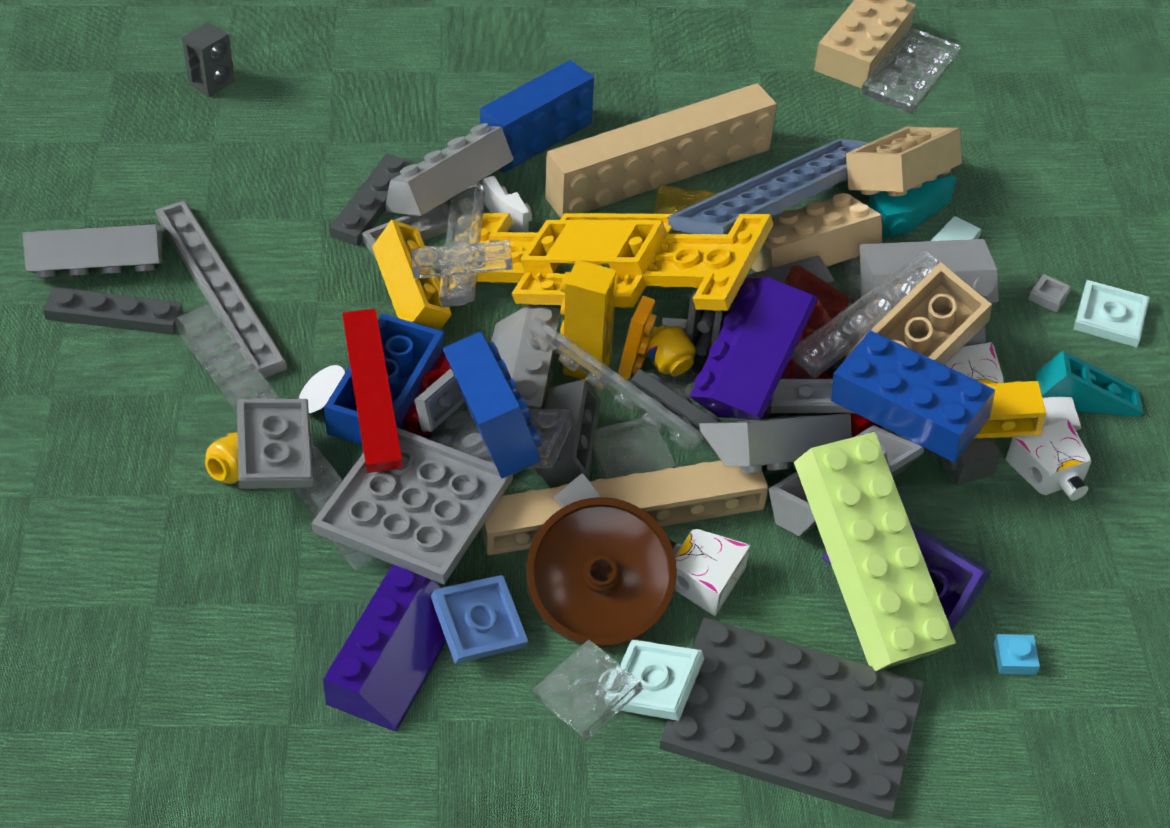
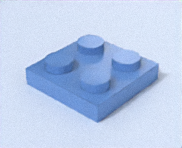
(479, 619)

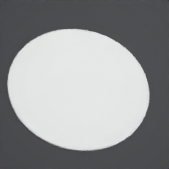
(321, 387)

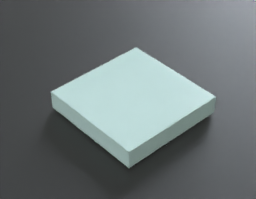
(1111, 313)
(665, 675)

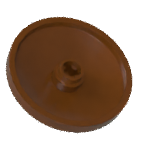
(601, 572)

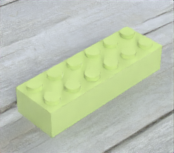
(873, 551)

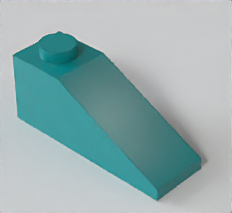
(910, 210)
(1088, 386)

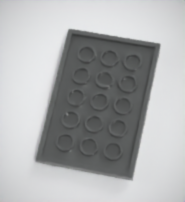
(797, 718)

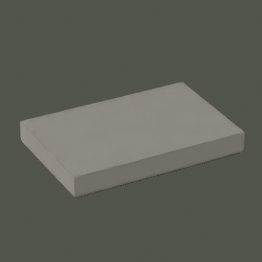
(274, 443)

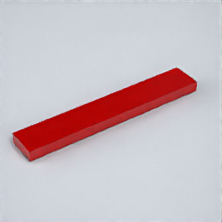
(372, 391)

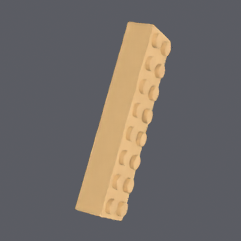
(659, 150)

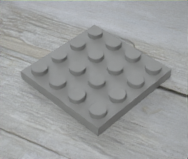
(417, 513)

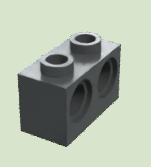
(208, 59)

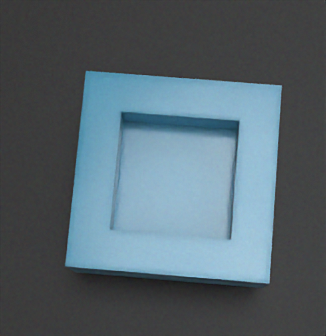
(1016, 654)

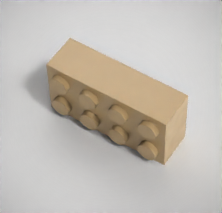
(863, 39)
(904, 160)
(823, 229)
(936, 316)

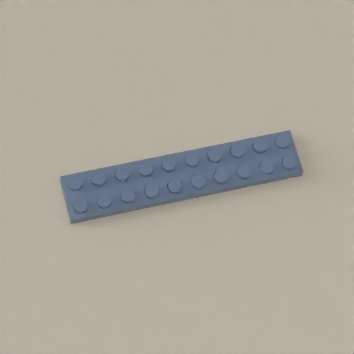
(769, 191)

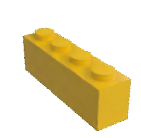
(412, 298)
(589, 311)
(1015, 411)

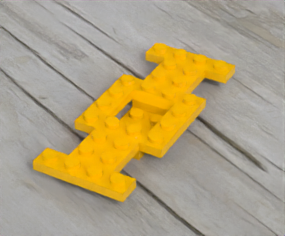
(636, 246)

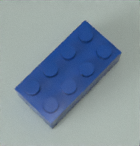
(542, 111)
(408, 354)
(912, 395)
(494, 403)

